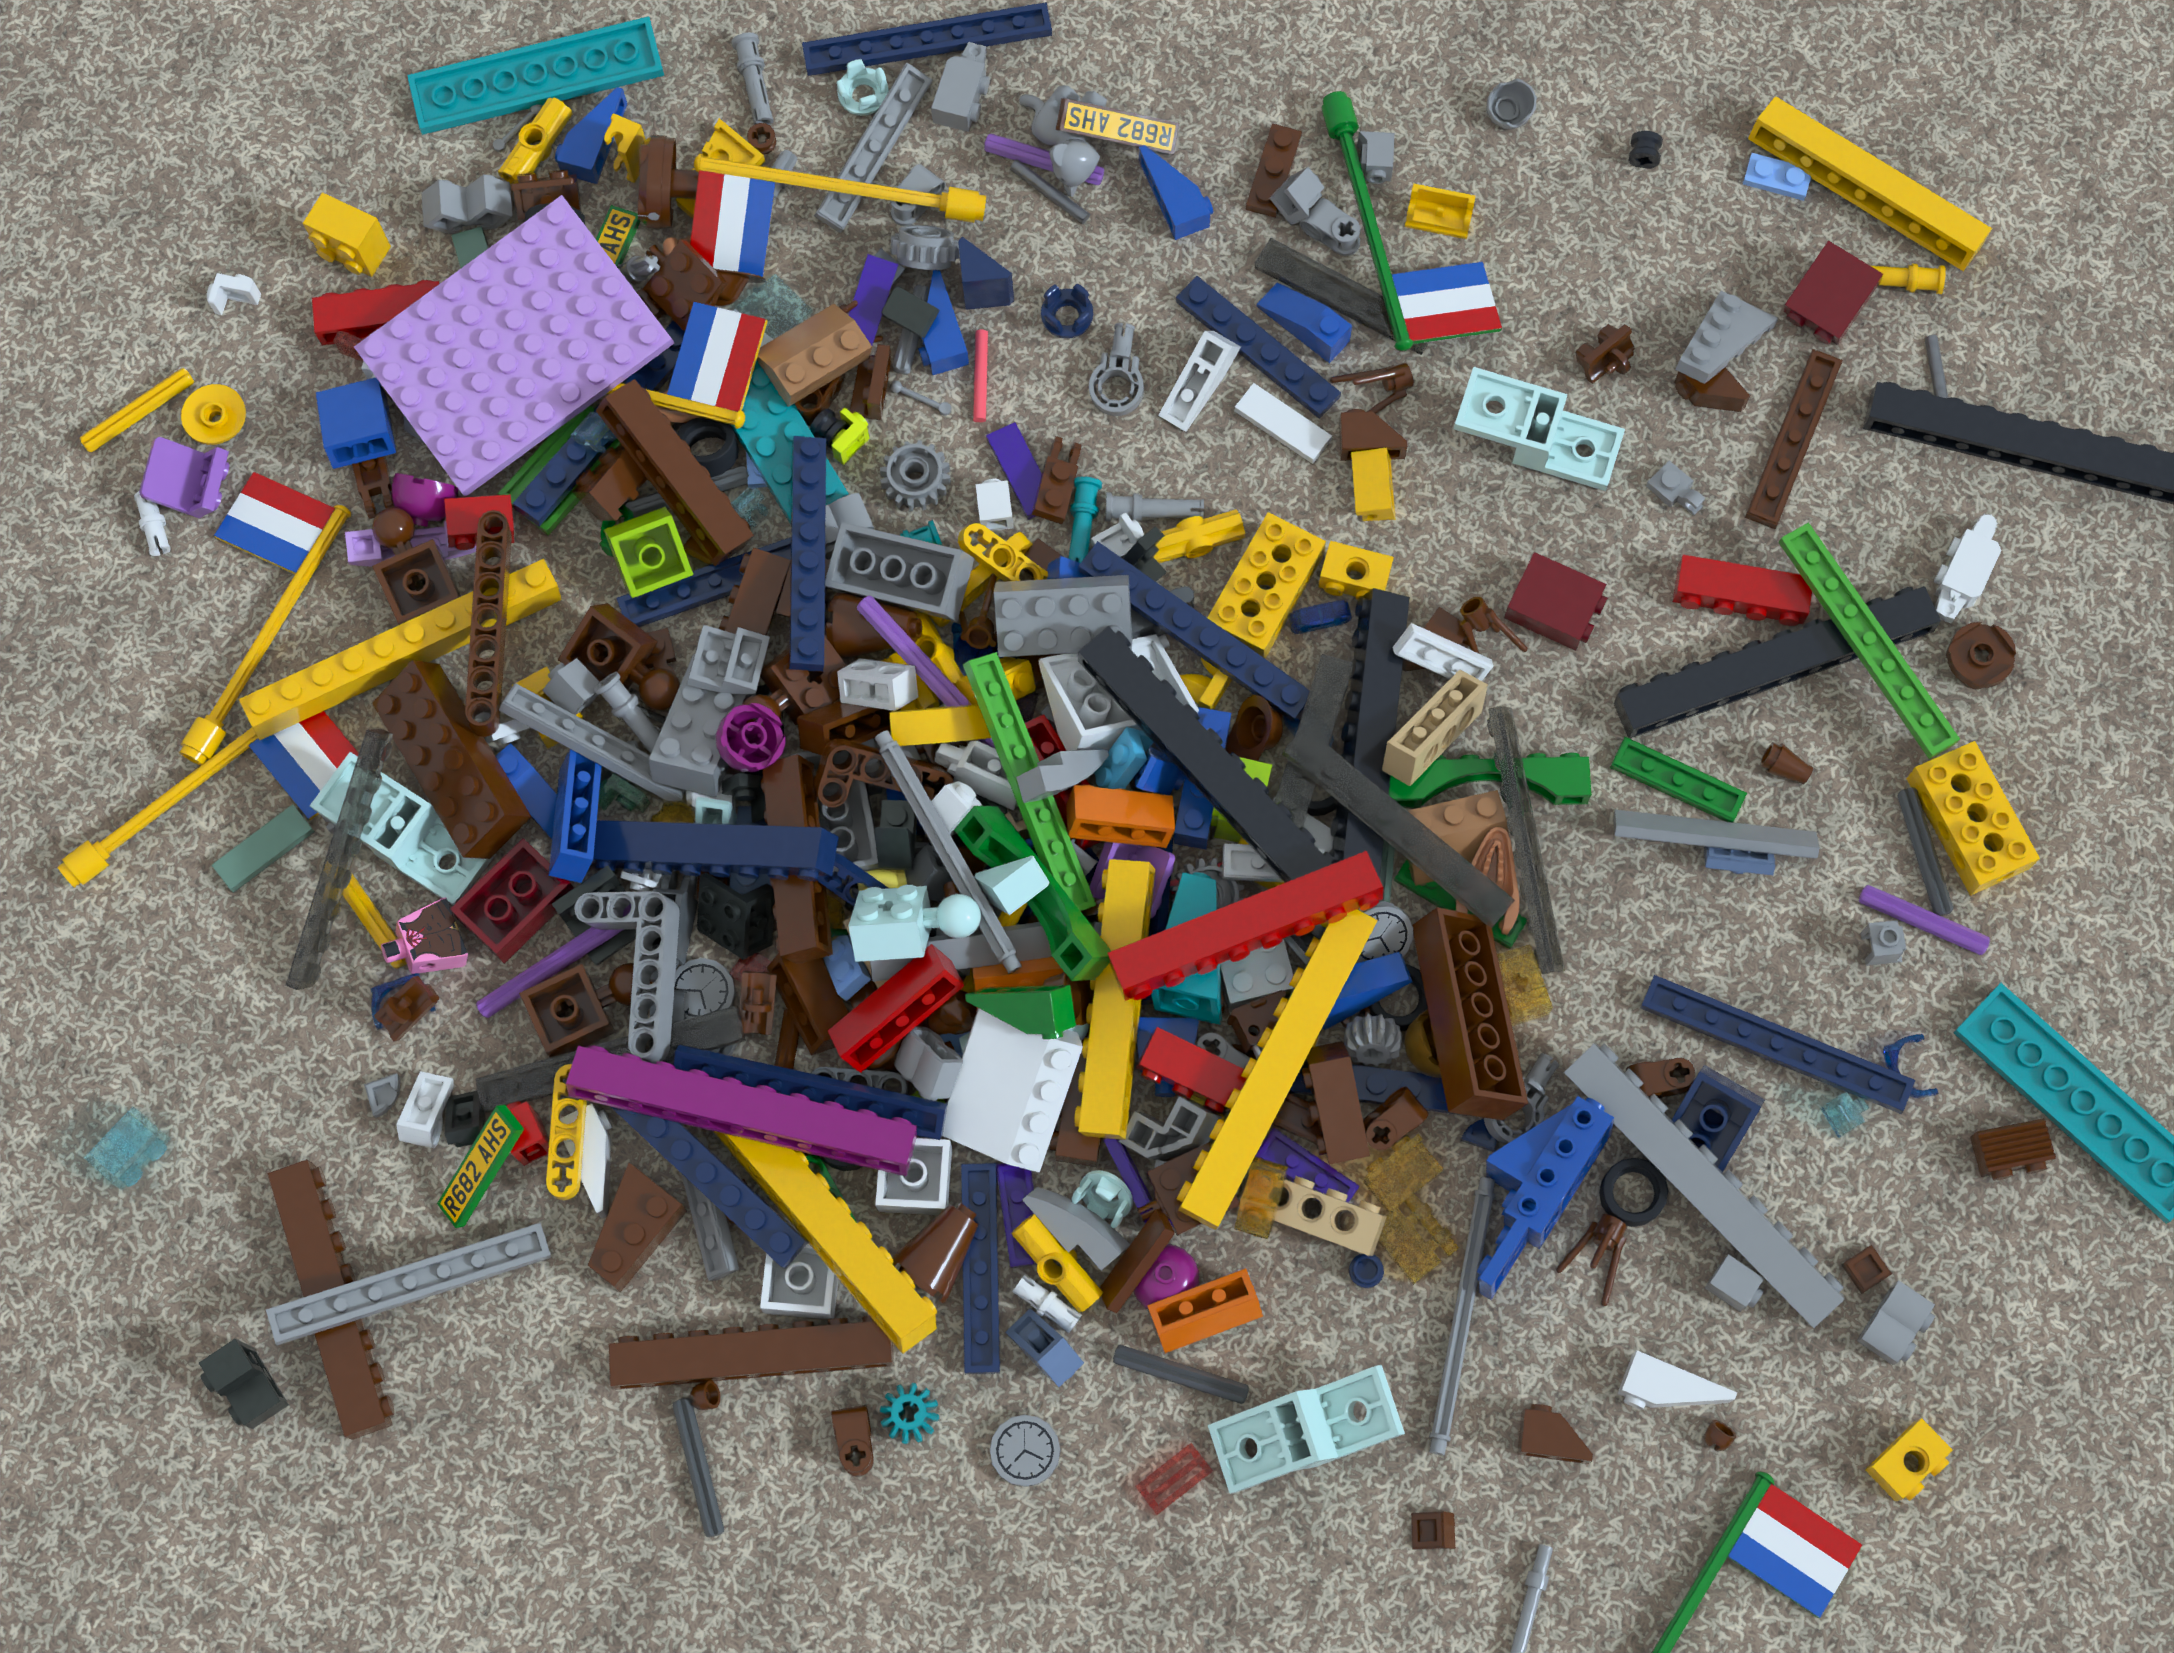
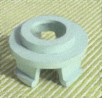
(857, 76)
(1098, 1191)

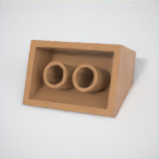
(813, 353)
(1461, 825)

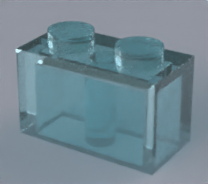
(128, 1149)

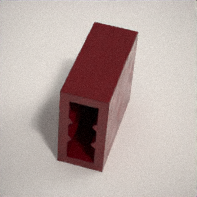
(1832, 293)
(1556, 601)

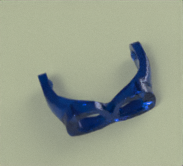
(380, 991)
(1891, 1058)

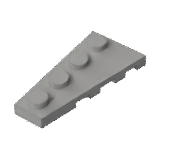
(1723, 335)

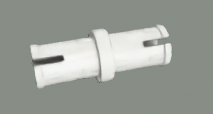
(153, 524)
(1047, 1303)

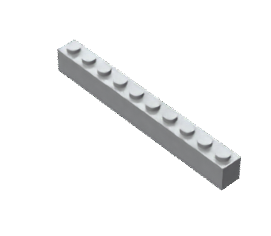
(1706, 1186)

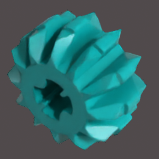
(920, 1417)

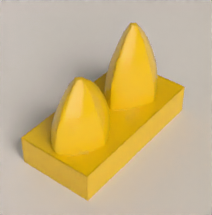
(1207, 690)

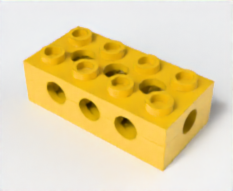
(1258, 567)
(1985, 801)

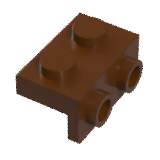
(534, 191)

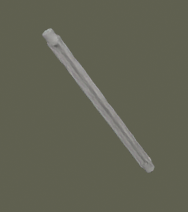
(947, 849)
(1462, 1316)

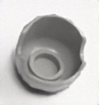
(1511, 104)

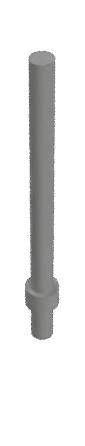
(1536, 1583)

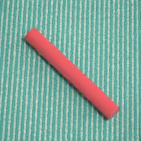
(980, 375)

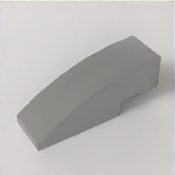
(1059, 773)
(1076, 1225)

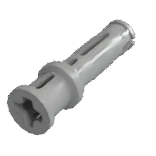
(751, 67)
(1139, 507)
(625, 706)

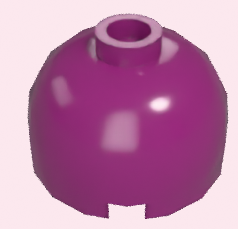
(421, 498)
(748, 747)
(1169, 1275)

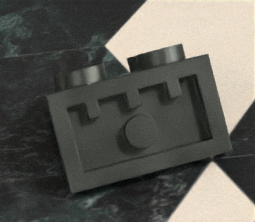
(599, 882)
(735, 920)

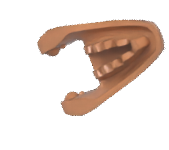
(1497, 863)

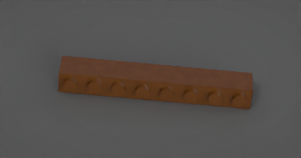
(320, 1267)
(748, 1354)

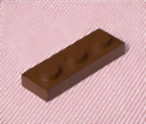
(1273, 168)

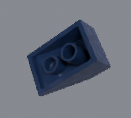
(1718, 1113)

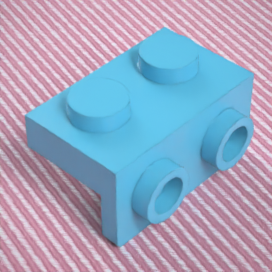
(1124, 759)

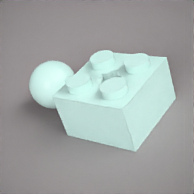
(899, 921)

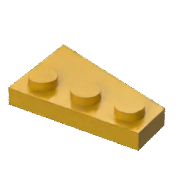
(727, 146)

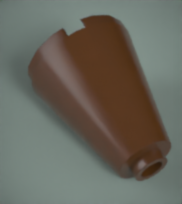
(855, 636)
(939, 1251)

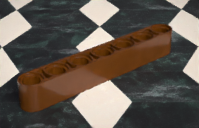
(491, 637)

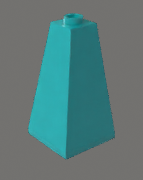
(1198, 994)

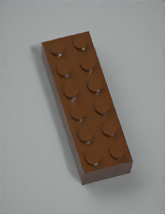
(450, 760)
(1469, 1015)

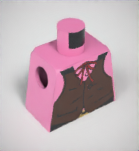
(427, 940)

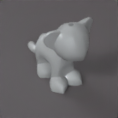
(1071, 155)

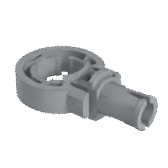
(1119, 355)
(1534, 1111)

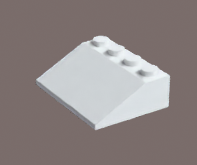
(1084, 711)
(1010, 1091)

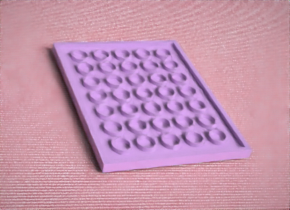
(513, 345)

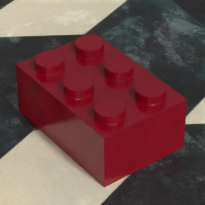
(511, 901)

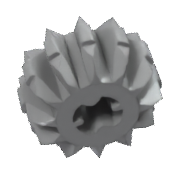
(1373, 1040)

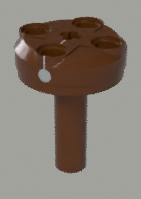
(661, 182)

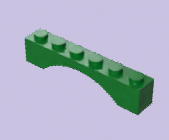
(1557, 779)
(1070, 935)

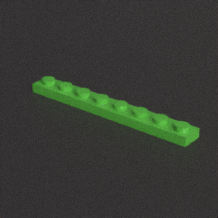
(1869, 641)
(1018, 757)

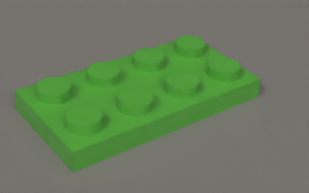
(538, 461)

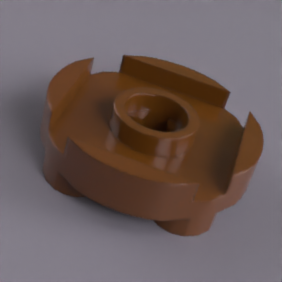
(1983, 637)

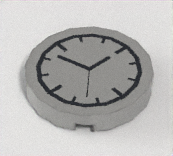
(1391, 933)
(707, 987)
(1025, 1450)

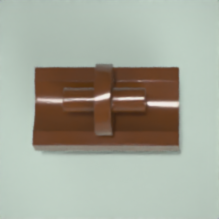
(1610, 355)
(757, 1001)
(406, 1007)

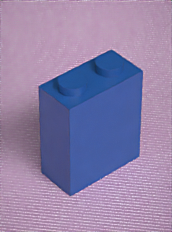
(355, 422)

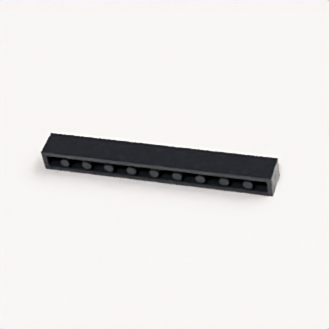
(2021, 441)
(1765, 665)
(1371, 712)
(1201, 757)

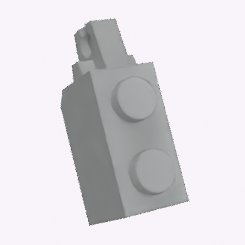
(960, 89)

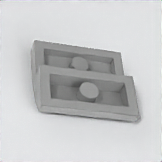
(728, 660)

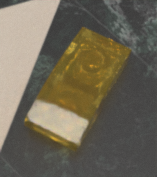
(1261, 1198)

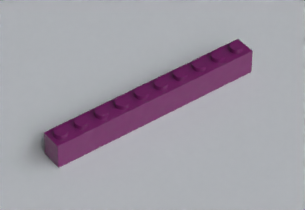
(742, 1110)

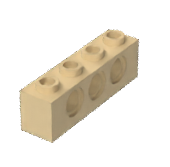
(1434, 727)
(1360, 1238)

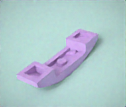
(366, 551)

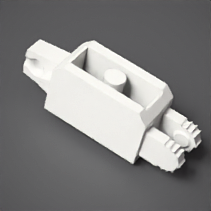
(1968, 569)
(978, 768)

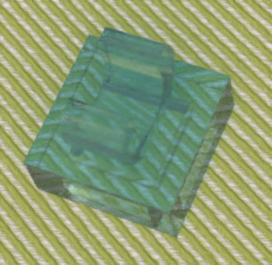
(591, 432)
(747, 502)
(1844, 1113)

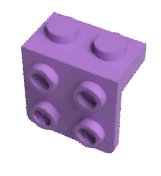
(184, 477)
(1160, 859)

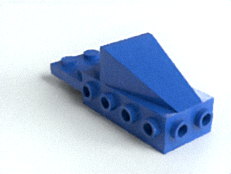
(1542, 1176)

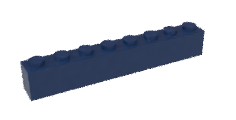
(715, 849)

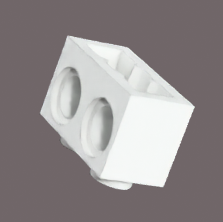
(877, 684)

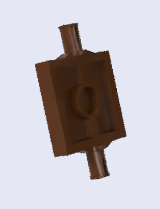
(682, 280)
(1167, 1183)

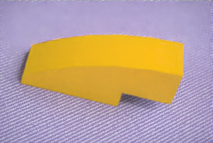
(938, 725)

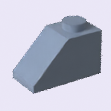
(1045, 1347)

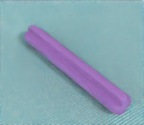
(1030, 155)
(1924, 919)

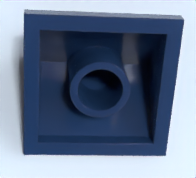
(983, 279)

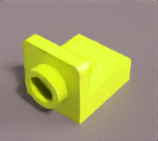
(849, 441)

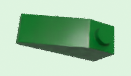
(1029, 1008)

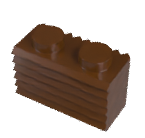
(2013, 1148)

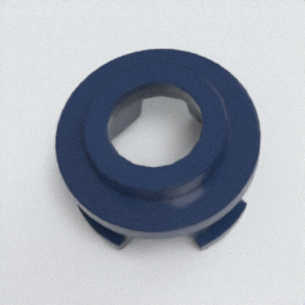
(1057, 298)

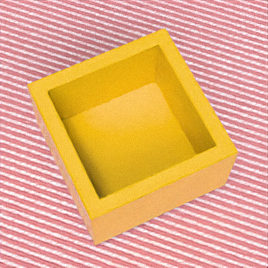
(346, 235)

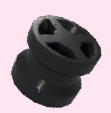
(1645, 149)
(827, 426)

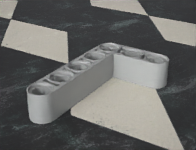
(645, 961)

